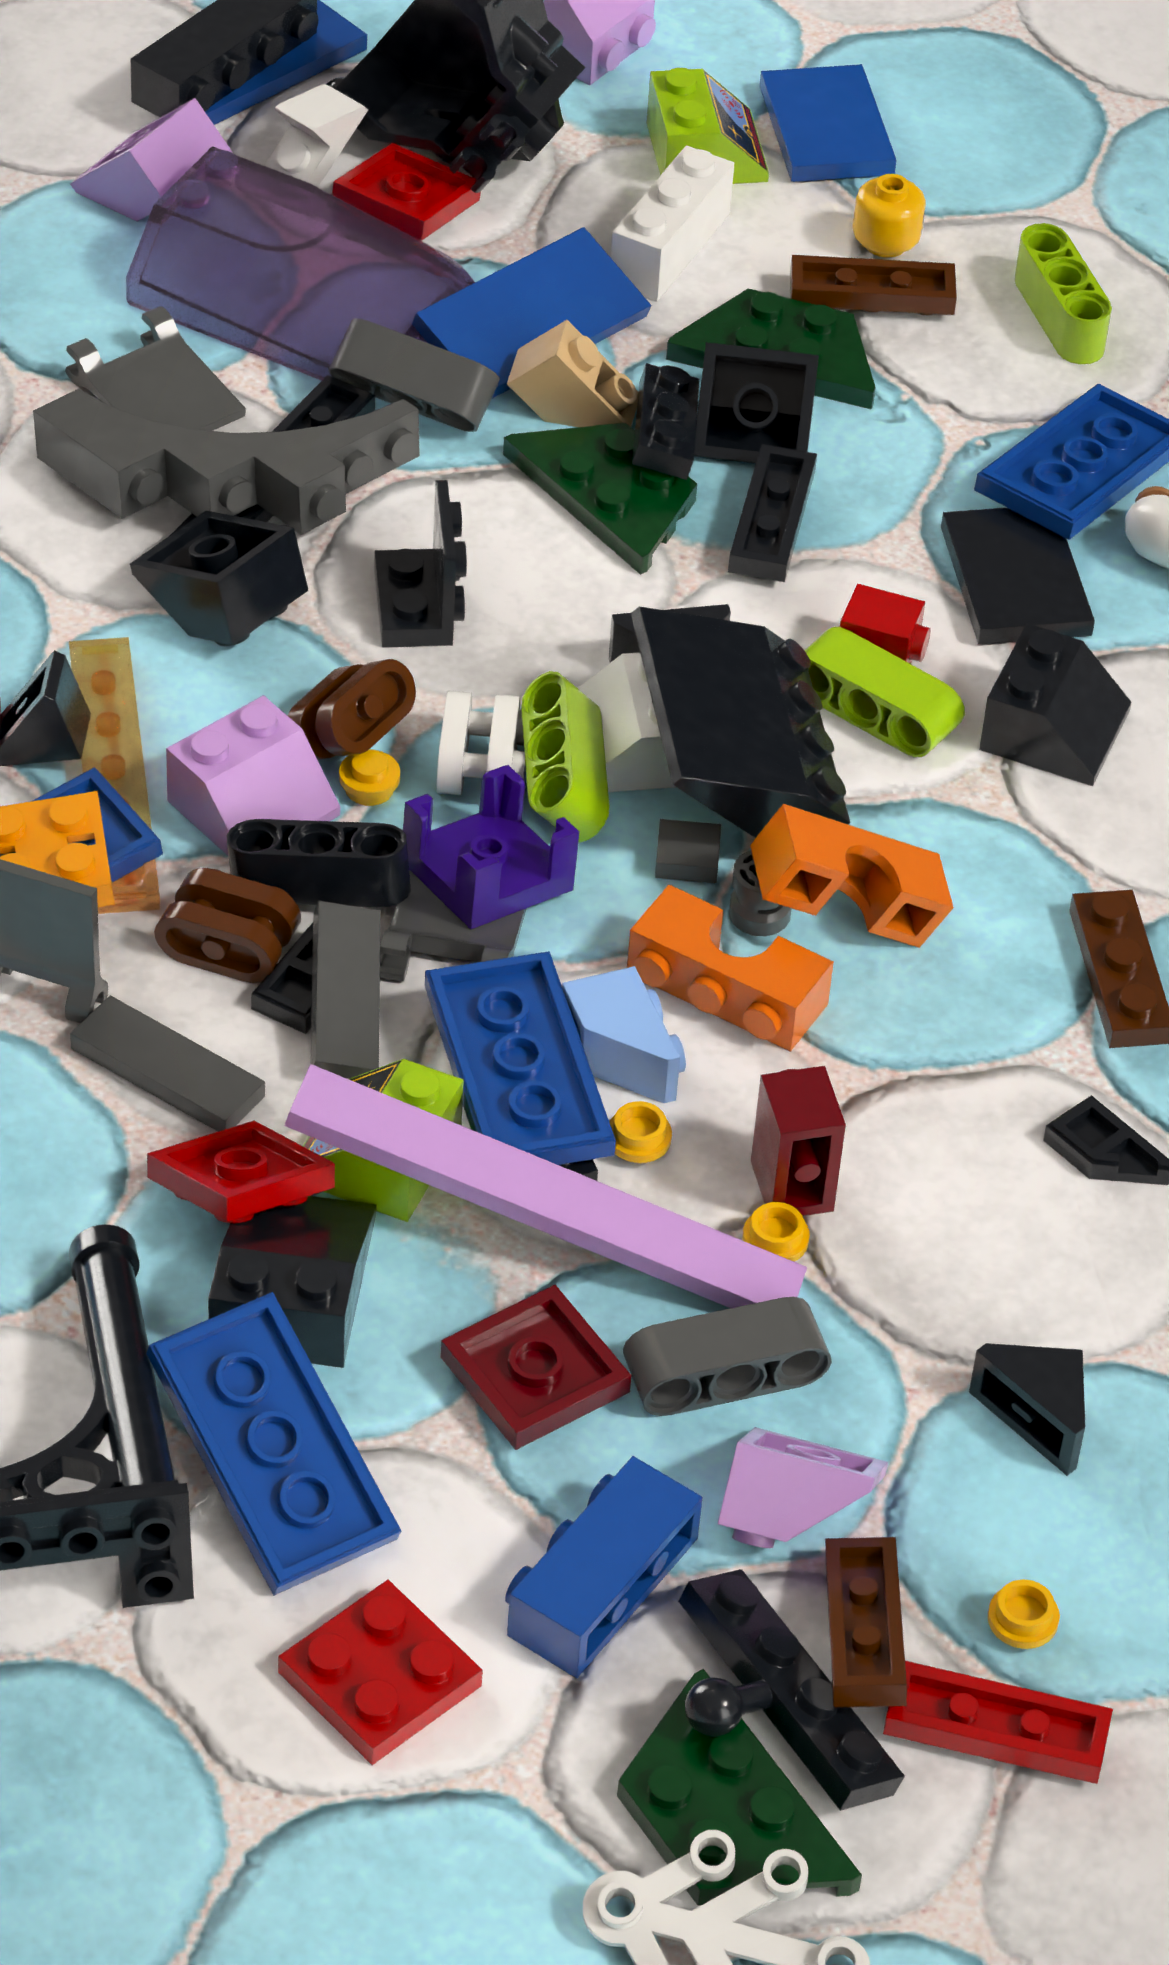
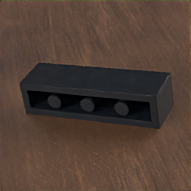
(218, 51)

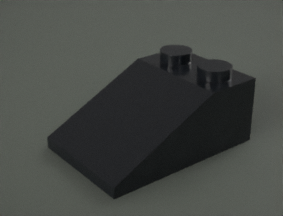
(309, 1260)

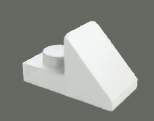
(317, 132)

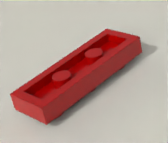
(1001, 1722)

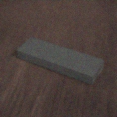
(345, 989)
(167, 1064)

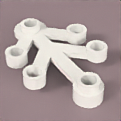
(712, 1928)

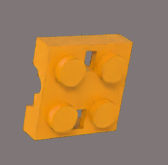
(41, 836)

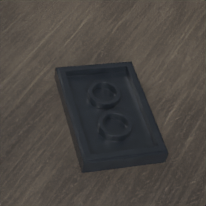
(1015, 575)

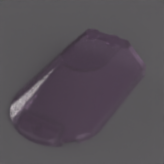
(280, 264)

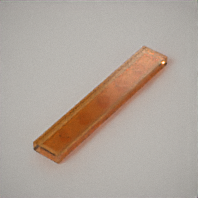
(115, 749)

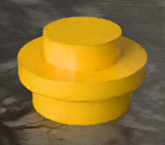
(369, 777)
(641, 1132)
(778, 1230)
(1023, 1614)

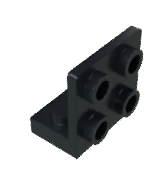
(418, 585)

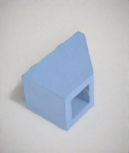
(626, 1033)

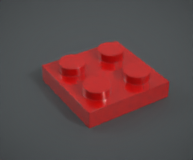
(407, 190)
(241, 1171)
(380, 1671)

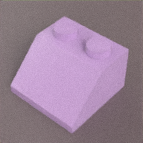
(602, 31)
(150, 161)
(247, 769)

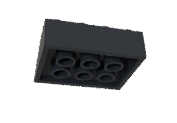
(738, 718)

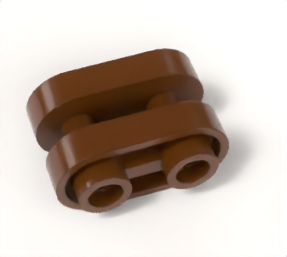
(355, 707)
(228, 925)

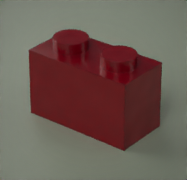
(798, 1139)

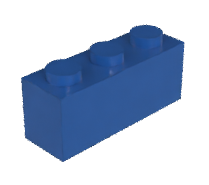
(602, 1565)

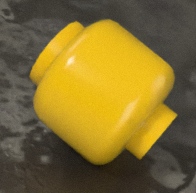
(889, 215)

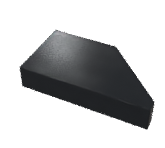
(288, 989)
(1105, 1146)

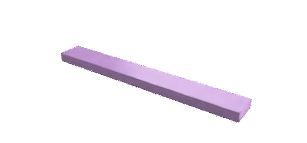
(539, 1193)

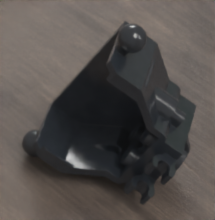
(465, 82)

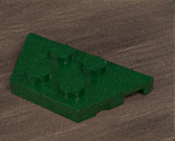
(787, 325)
(597, 483)
(730, 1785)

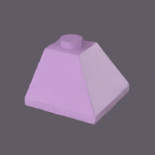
(789, 1485)

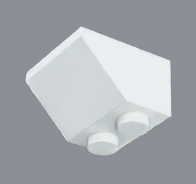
(630, 726)

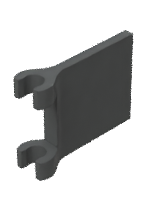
(157, 381)
(430, 927)
(52, 934)

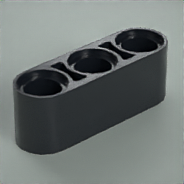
(323, 860)

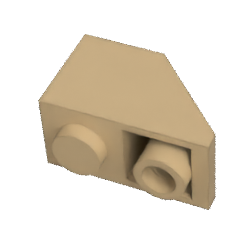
(571, 381)

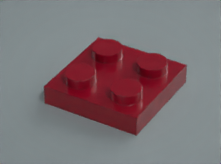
(535, 1366)

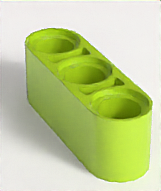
(1062, 293)
(882, 692)
(565, 754)

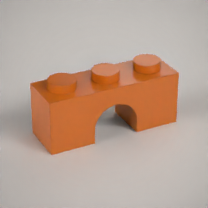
(894, 884)
(765, 994)

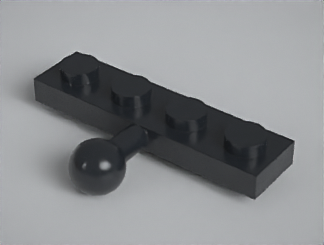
(786, 1686)

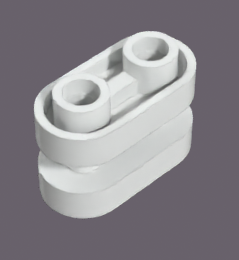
(459, 722)

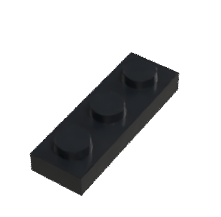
(666, 420)
(772, 513)

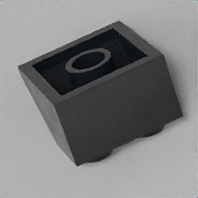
(754, 400)
(224, 575)
(1054, 707)

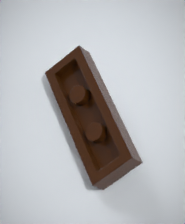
(874, 284)
(1121, 968)
(865, 1622)

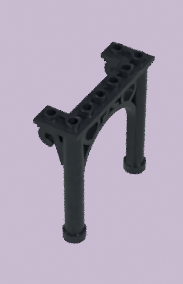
(136, 1501)

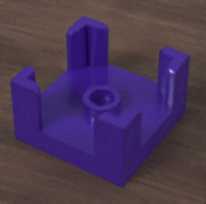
(490, 859)

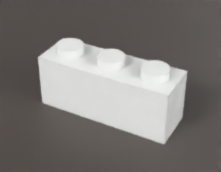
(673, 220)

